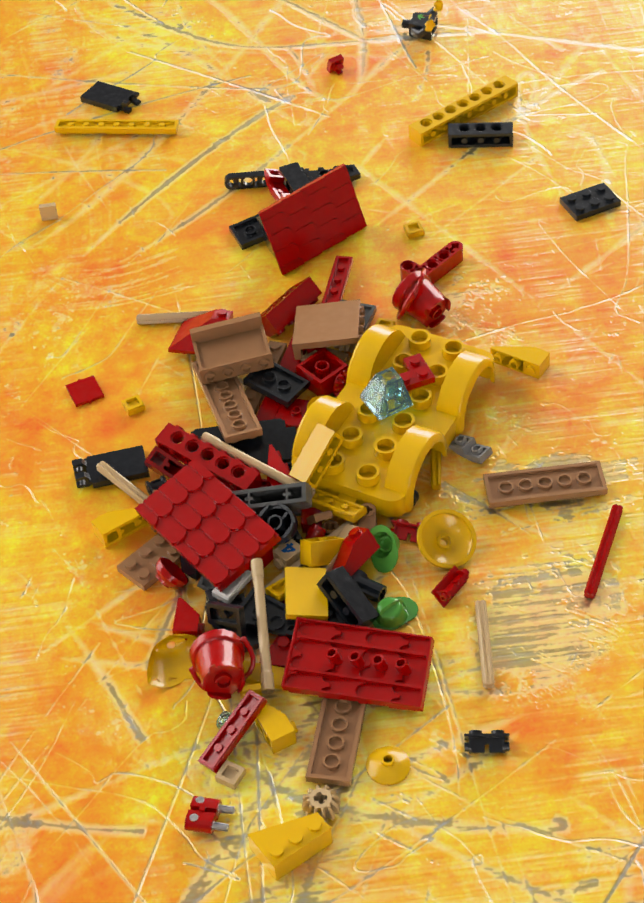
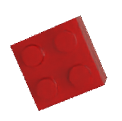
(321, 371)

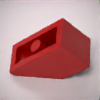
(187, 620)

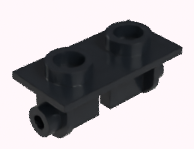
(478, 740)

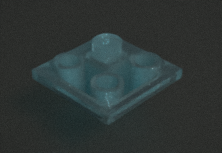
(386, 394)

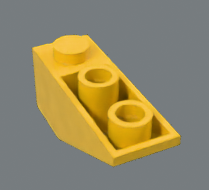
(523, 359)

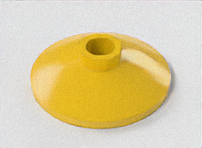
(391, 772)

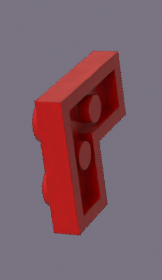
(417, 373)

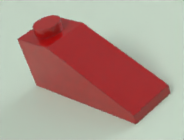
(163, 463)
(356, 550)

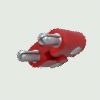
(204, 814)

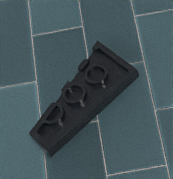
(275, 615)

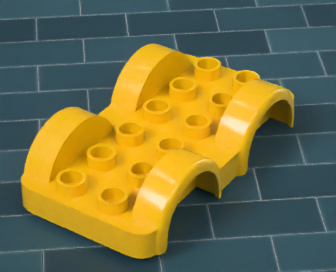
(383, 457)

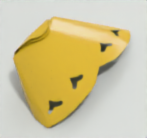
(170, 661)

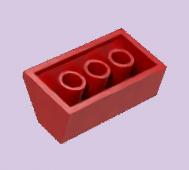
(283, 310)

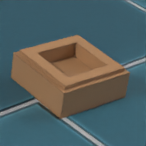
(319, 517)

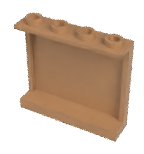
(327, 325)
(231, 348)

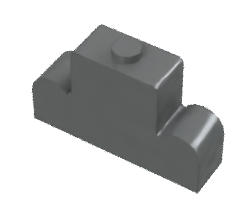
(294, 495)

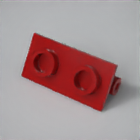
(403, 528)
(450, 585)

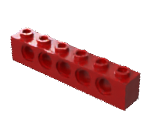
(183, 452)

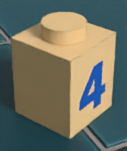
(286, 554)

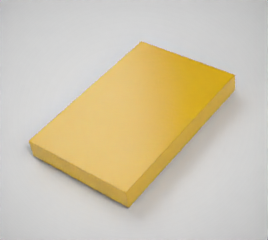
(303, 595)

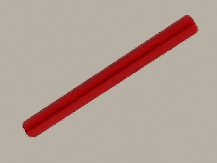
(603, 552)

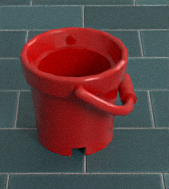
(420, 299)
(219, 662)

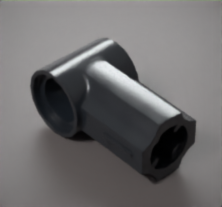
(370, 588)

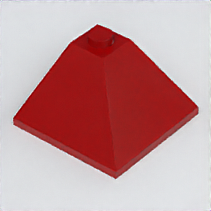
(183, 342)

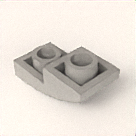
(467, 448)

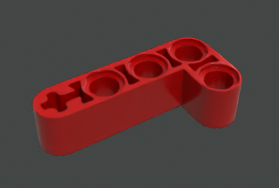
(438, 264)

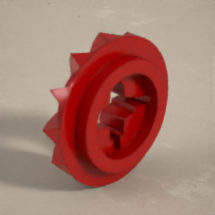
(339, 382)

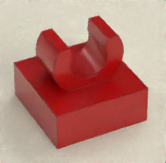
(335, 64)

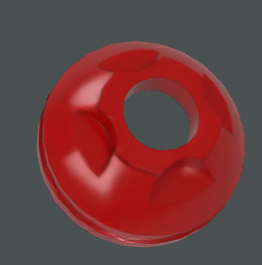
(170, 574)

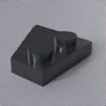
(227, 617)

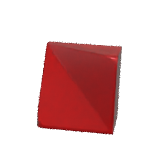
(306, 513)

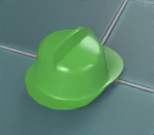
(387, 555)
(395, 612)

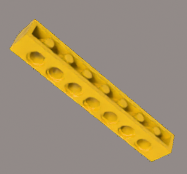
(463, 110)

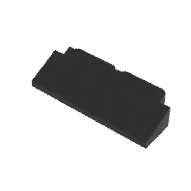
(274, 433)

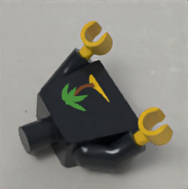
(423, 24)

